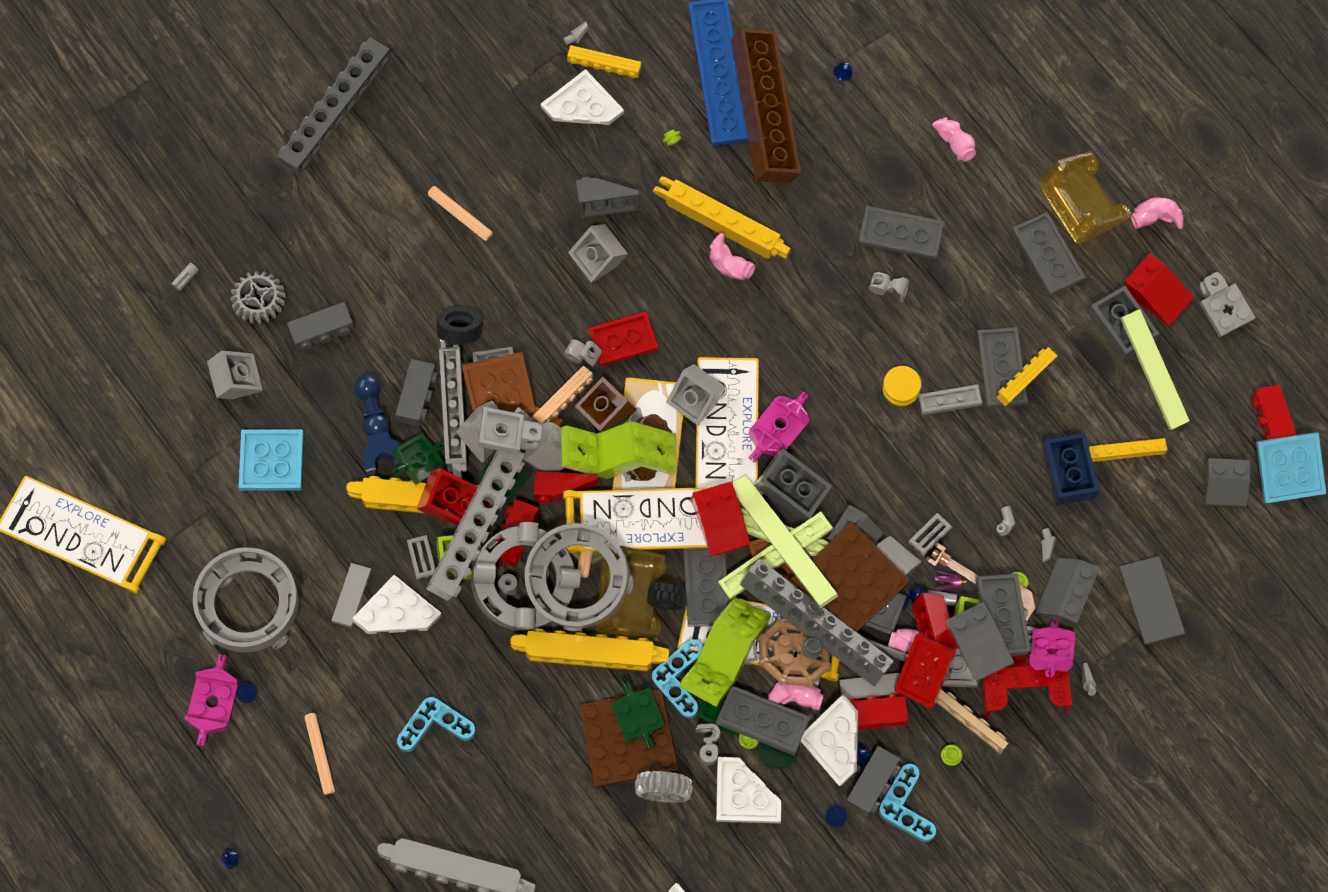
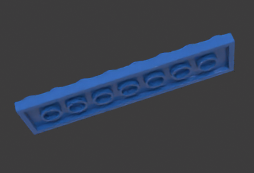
(717, 71)

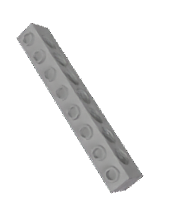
(439, 582)

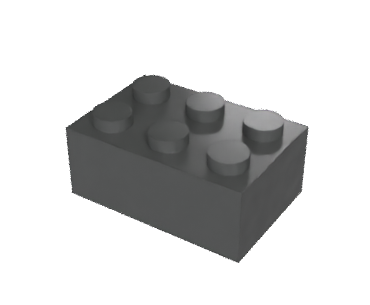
(1107, 315)
(793, 485)

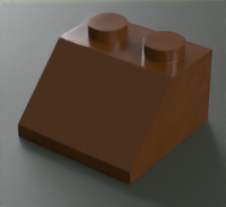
(605, 406)

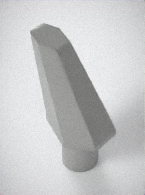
(576, 34)
(1047, 544)
(1088, 680)

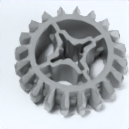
(274, 290)
(663, 786)

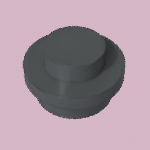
(812, 648)

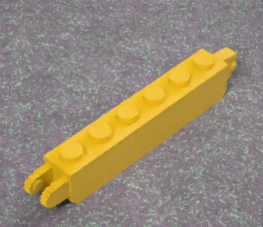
(722, 219)
(388, 494)
(589, 650)

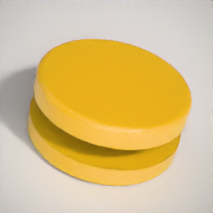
(901, 386)

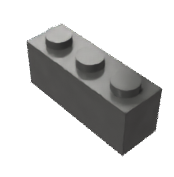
(320, 326)
(416, 393)
(873, 782)

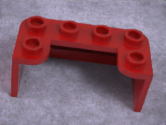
(1021, 676)

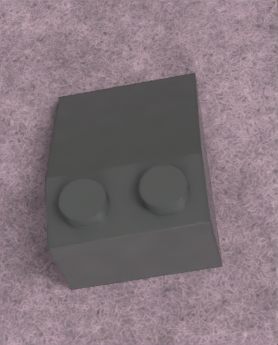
(602, 197)
(979, 641)

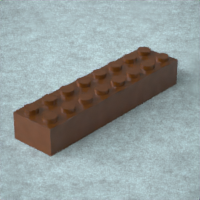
(765, 106)

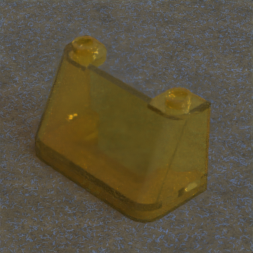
(1080, 199)
(634, 614)

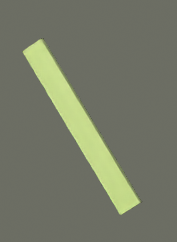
(784, 542)

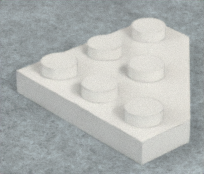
(582, 102)
(396, 610)
(834, 740)
(743, 795)

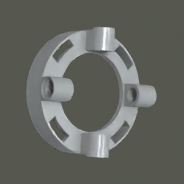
(538, 572)
(484, 573)
(219, 574)

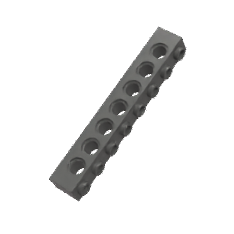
(298, 161)
(816, 622)

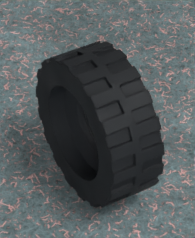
(459, 335)

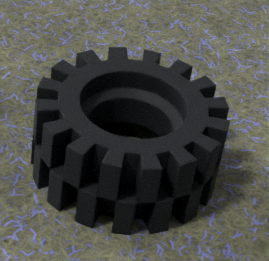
(666, 596)

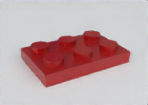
(624, 338)
(924, 670)

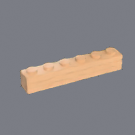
(563, 396)

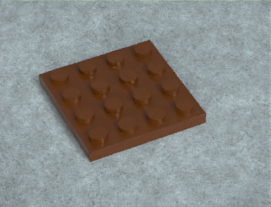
(859, 575)
(614, 759)

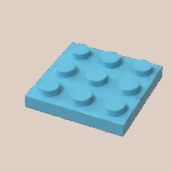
(271, 460)
(1291, 467)

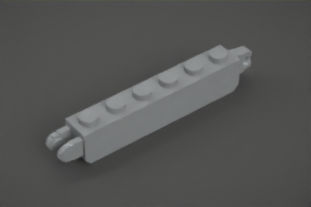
(452, 408)
(453, 867)

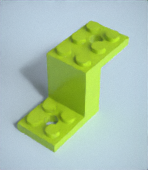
(619, 450)
(725, 651)

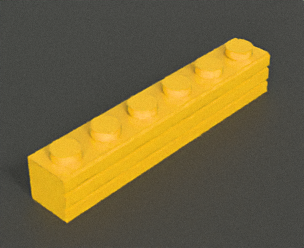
(604, 61)
(1029, 373)
(1128, 450)

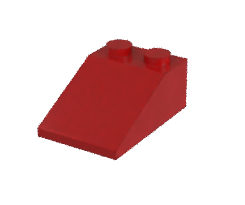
(1158, 290)
(447, 497)
(720, 518)

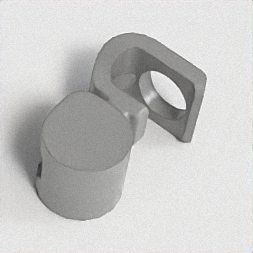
(881, 283)
(578, 351)
(507, 587)
(709, 752)

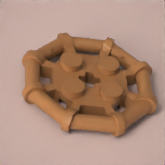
(790, 665)

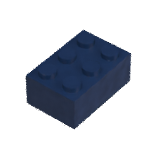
(1070, 469)

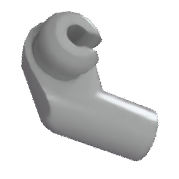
(1007, 523)

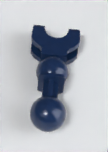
(375, 425)

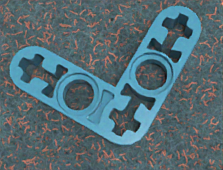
(671, 680)
(437, 717)
(897, 804)

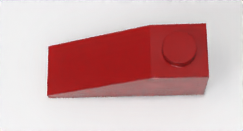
(551, 485)

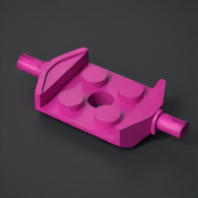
(769, 438)
(1052, 649)
(210, 684)

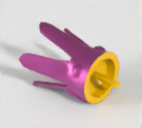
(954, 579)

